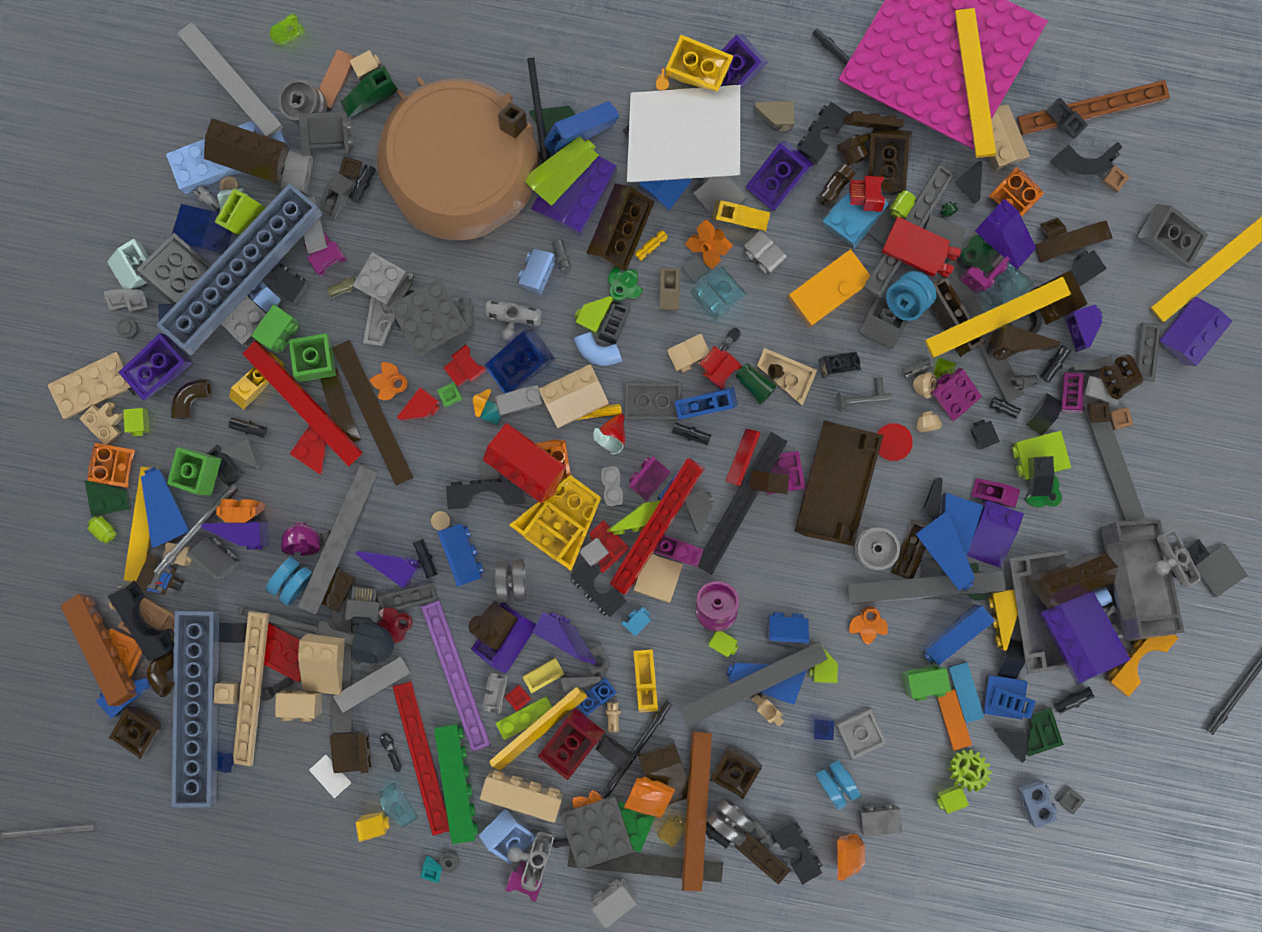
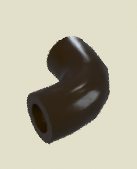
(187, 395)
(157, 674)

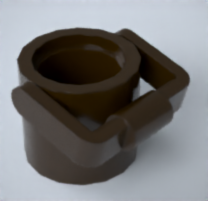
(853, 149)

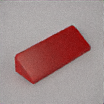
(742, 457)

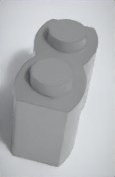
(297, 171)
(764, 252)
(611, 479)

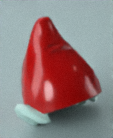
(611, 435)

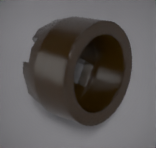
(775, 371)

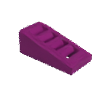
(1080, 392)

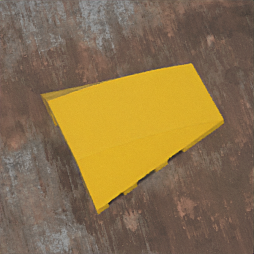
(560, 522)

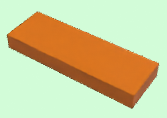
(954, 720)

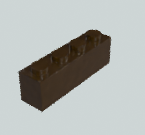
(952, 312)

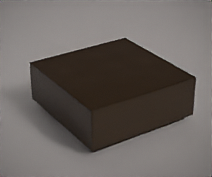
(350, 168)
(1053, 228)
(1099, 412)

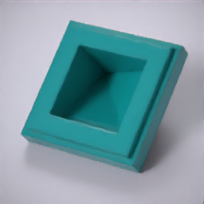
(491, 413)
(431, 870)

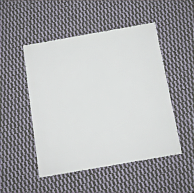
(684, 134)

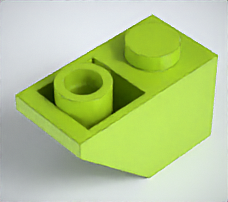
(825, 671)

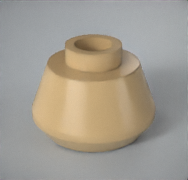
(925, 384)
(928, 422)

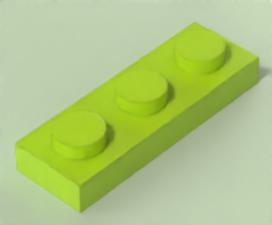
(523, 718)

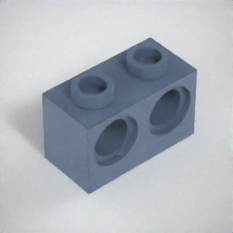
(1033, 806)

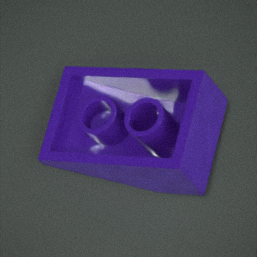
(745, 63)
(779, 175)
(1007, 234)
(155, 366)
(994, 533)
(247, 534)
(397, 568)
(562, 634)

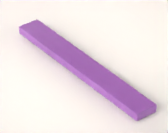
(456, 675)

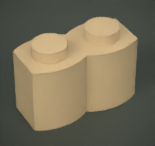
(688, 353)

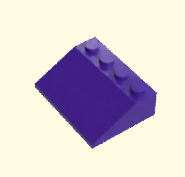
(581, 199)
(1084, 637)

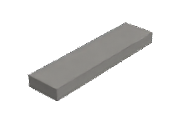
(371, 684)

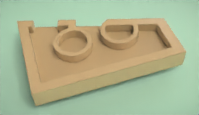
(796, 377)

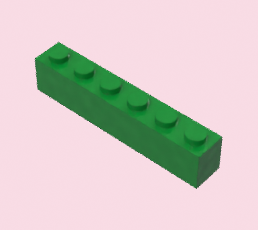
(455, 783)

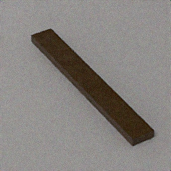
(372, 412)

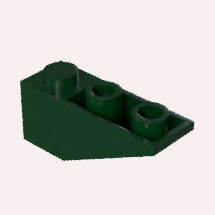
(369, 91)

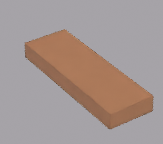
(335, 77)

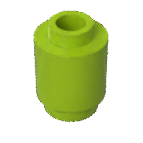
(902, 205)
(101, 529)

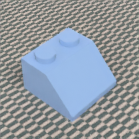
(536, 271)
(506, 832)

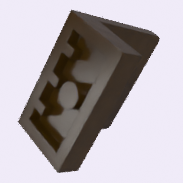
(1065, 305)
(351, 752)

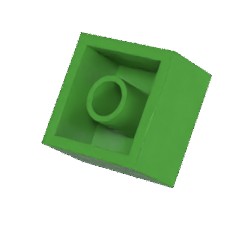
(276, 329)
(312, 357)
(194, 471)
(926, 682)

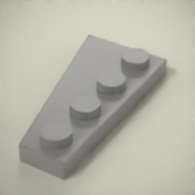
(381, 318)

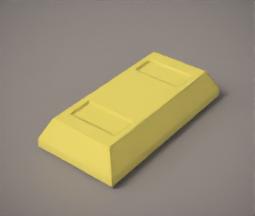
(543, 675)

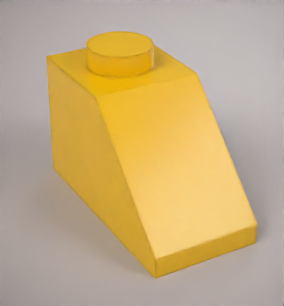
(372, 825)

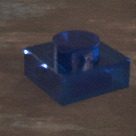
(823, 729)
(224, 761)

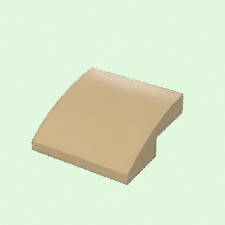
(658, 578)

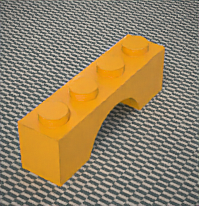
(1125, 675)

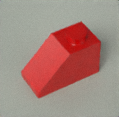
(420, 406)

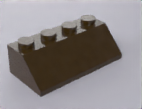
(245, 151)
(620, 226)
(1074, 579)

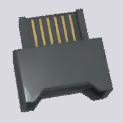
(362, 604)

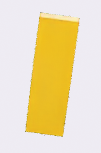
(645, 681)

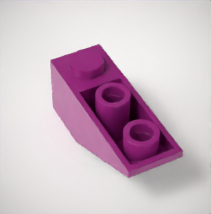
(679, 551)

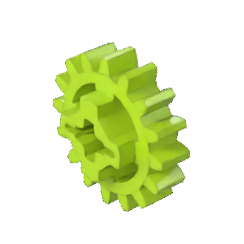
(970, 770)

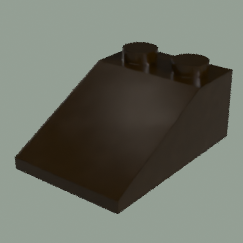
(890, 158)
(1015, 342)
(665, 766)

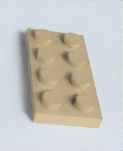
(89, 386)

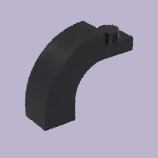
(1078, 167)

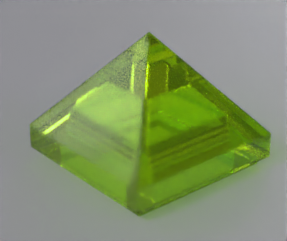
(944, 367)

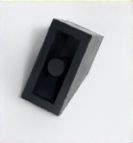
(1087, 267)
(1041, 475)

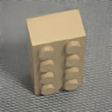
(521, 796)

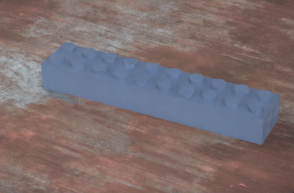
(239, 269)
(194, 708)

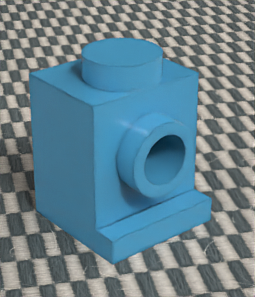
(637, 620)

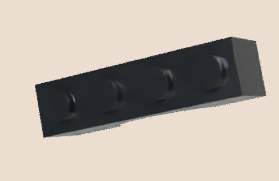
(288, 285)
(460, 495)
(150, 640)

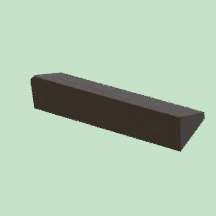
(910, 552)

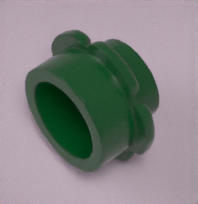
(949, 209)

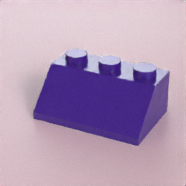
(1195, 331)
(510, 646)

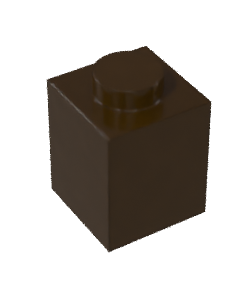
(512, 120)

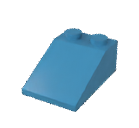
(850, 221)

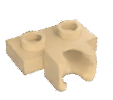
(102, 422)
(767, 709)

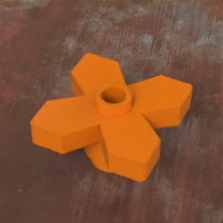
(710, 242)

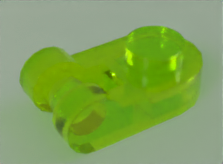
(280, 33)

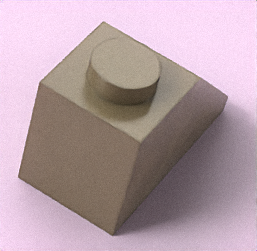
(776, 114)
(669, 288)

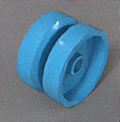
(911, 295)
(289, 581)
(839, 784)

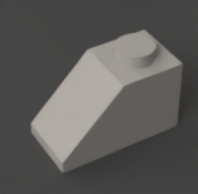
(518, 400)

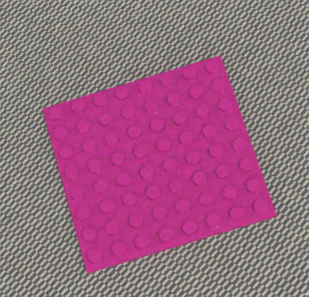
(916, 64)

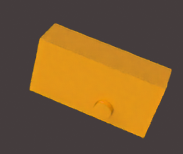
(829, 288)

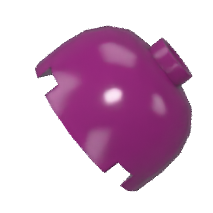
(300, 539)

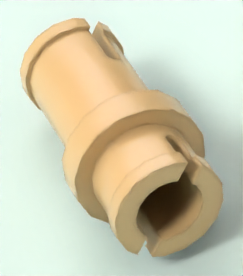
(613, 716)

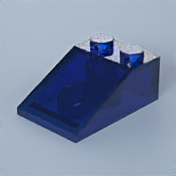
(200, 231)
(519, 360)

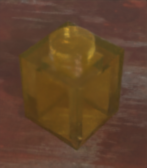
(672, 830)

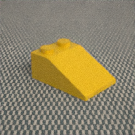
(698, 64)

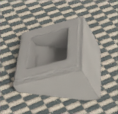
(594, 552)

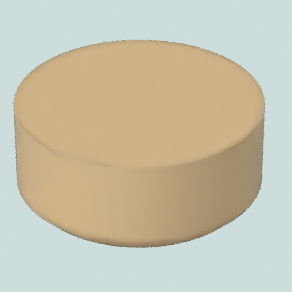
(229, 183)
(440, 520)

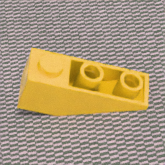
(740, 215)
(249, 386)
(1005, 614)

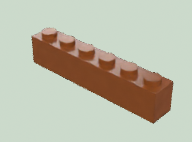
(99, 649)

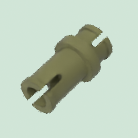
(345, 285)

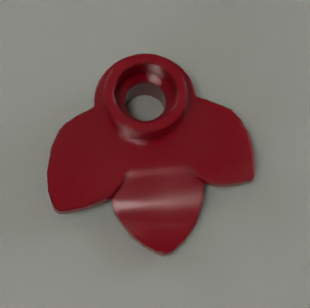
(391, 622)

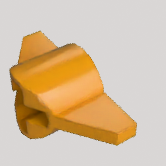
(662, 81)
(480, 401)

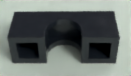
(831, 119)
(607, 602)
(806, 866)

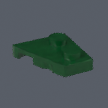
(1043, 732)

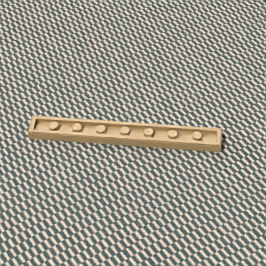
(250, 688)

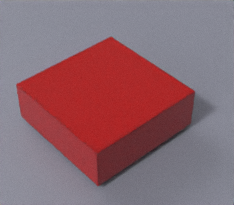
(517, 697)

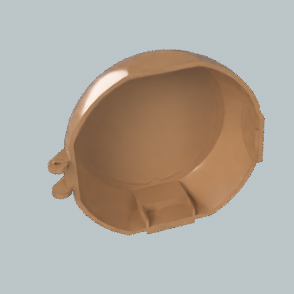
(451, 160)

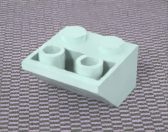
(126, 261)

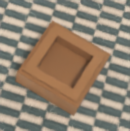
(1115, 179)
(1121, 418)

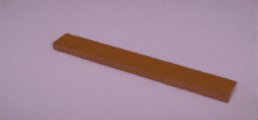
(1099, 106)
(696, 811)

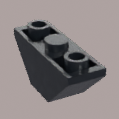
(839, 364)

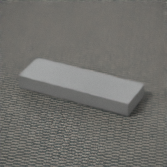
(315, 236)

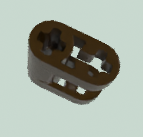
(835, 184)
(1124, 382)

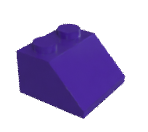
(1084, 326)

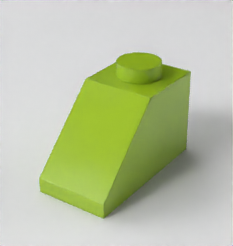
(593, 314)

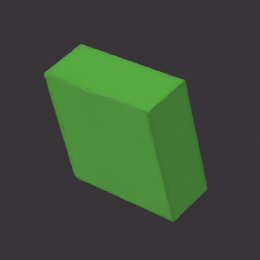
(449, 394)

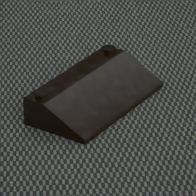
(838, 483)

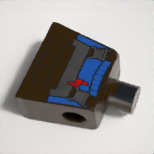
(152, 582)

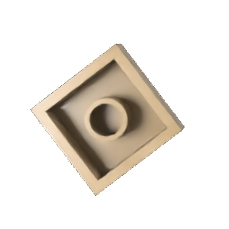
(298, 704)

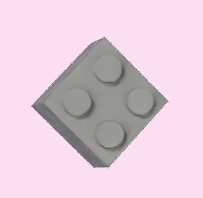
(380, 279)
(244, 321)
(613, 902)

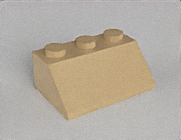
(1008, 140)
(573, 396)

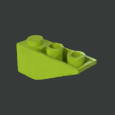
(635, 519)

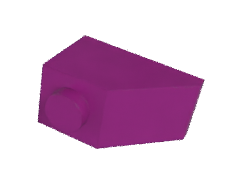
(996, 492)

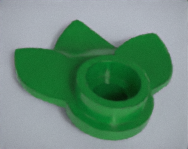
(626, 282)
(1040, 501)

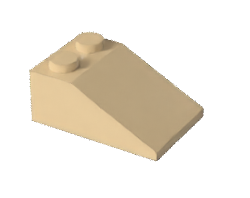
(321, 663)

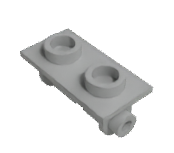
(496, 684)

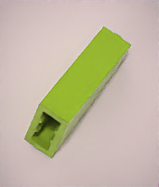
(562, 169)

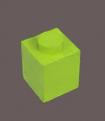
(136, 421)
(723, 643)
(952, 799)

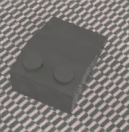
(1172, 234)

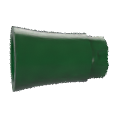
(756, 383)

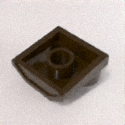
(492, 625)
(135, 730)
(736, 771)

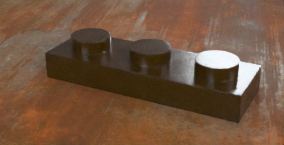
(873, 121)
(763, 858)

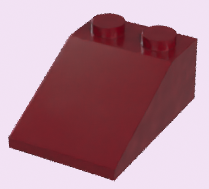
(571, 744)

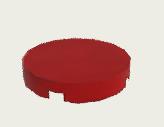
(896, 442)

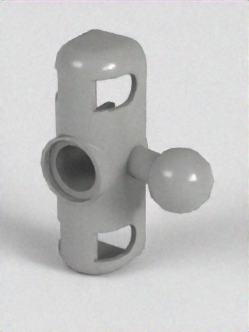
(502, 314)
(1177, 559)
(533, 871)

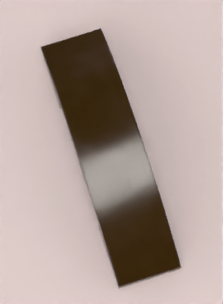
(1073, 241)
(339, 406)

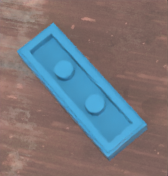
(966, 692)

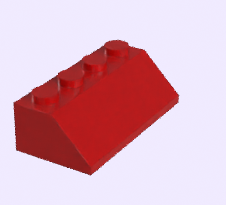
(524, 463)

